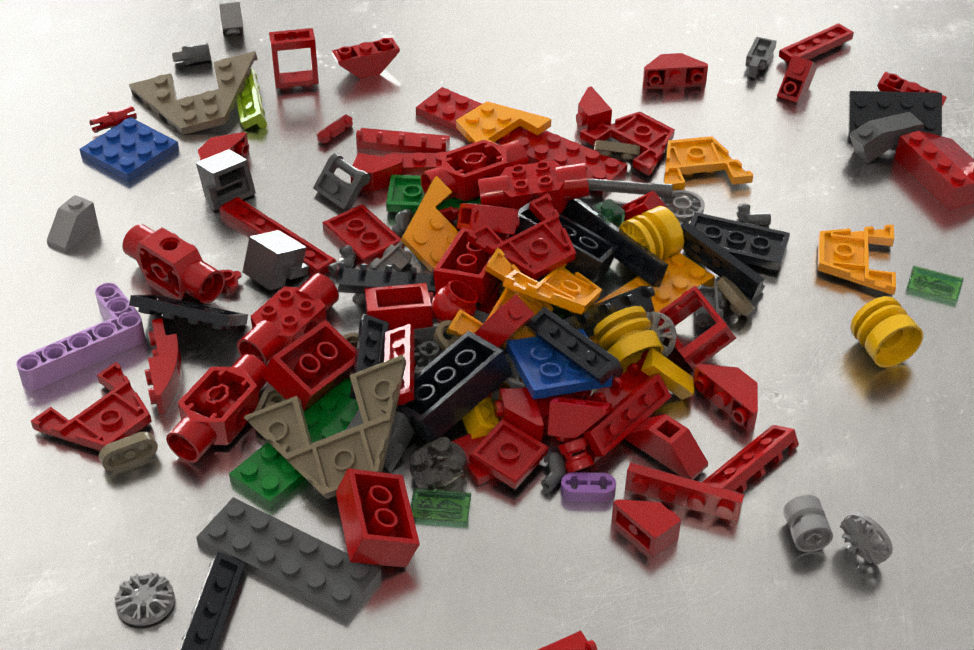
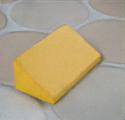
(674, 377)
(481, 419)

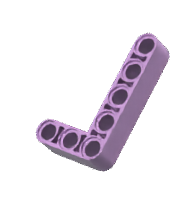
(117, 334)

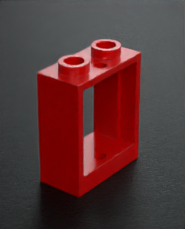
(288, 41)
(401, 305)
(707, 343)

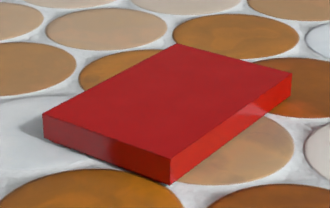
(363, 232)

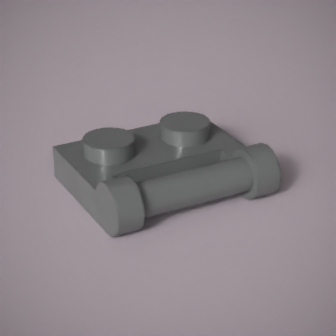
(335, 187)

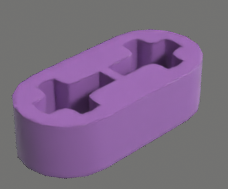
(588, 487)

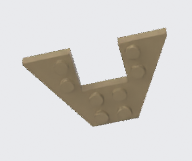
(203, 109)
(357, 448)

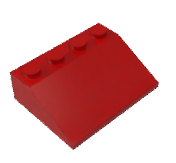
(939, 166)

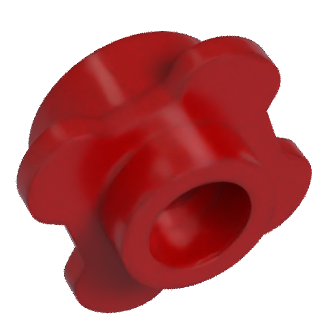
(231, 280)

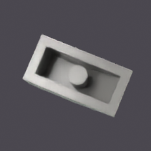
(231, 18)
(72, 223)

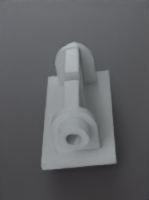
(392, 256)

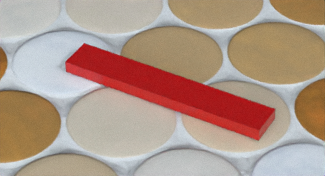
(258, 223)

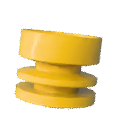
(656, 231)
(886, 332)
(627, 335)

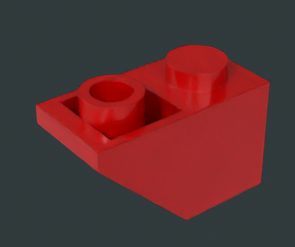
(797, 79)

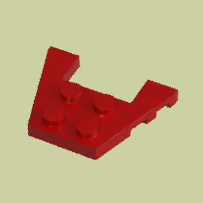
(635, 130)
(534, 249)
(106, 420)

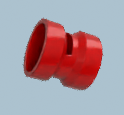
(577, 461)

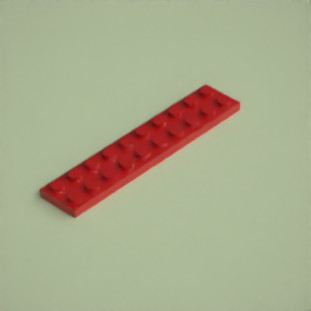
(447, 106)

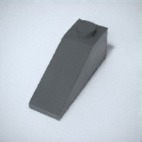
(882, 134)

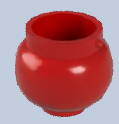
(452, 298)

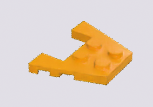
(494, 121)
(699, 156)
(429, 231)
(847, 256)
(500, 268)
(557, 288)

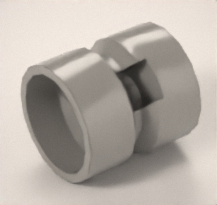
(807, 523)

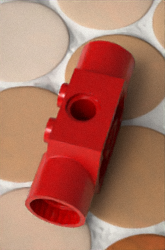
(472, 162)
(530, 181)
(173, 264)
(288, 317)
(216, 407)

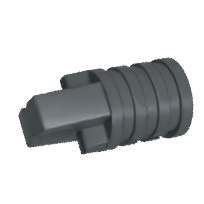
(193, 54)

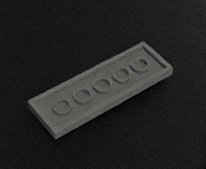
(289, 558)

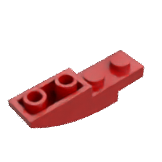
(499, 219)
(164, 367)

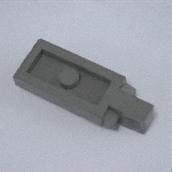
(759, 55)

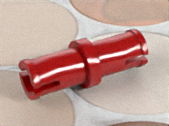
(112, 119)

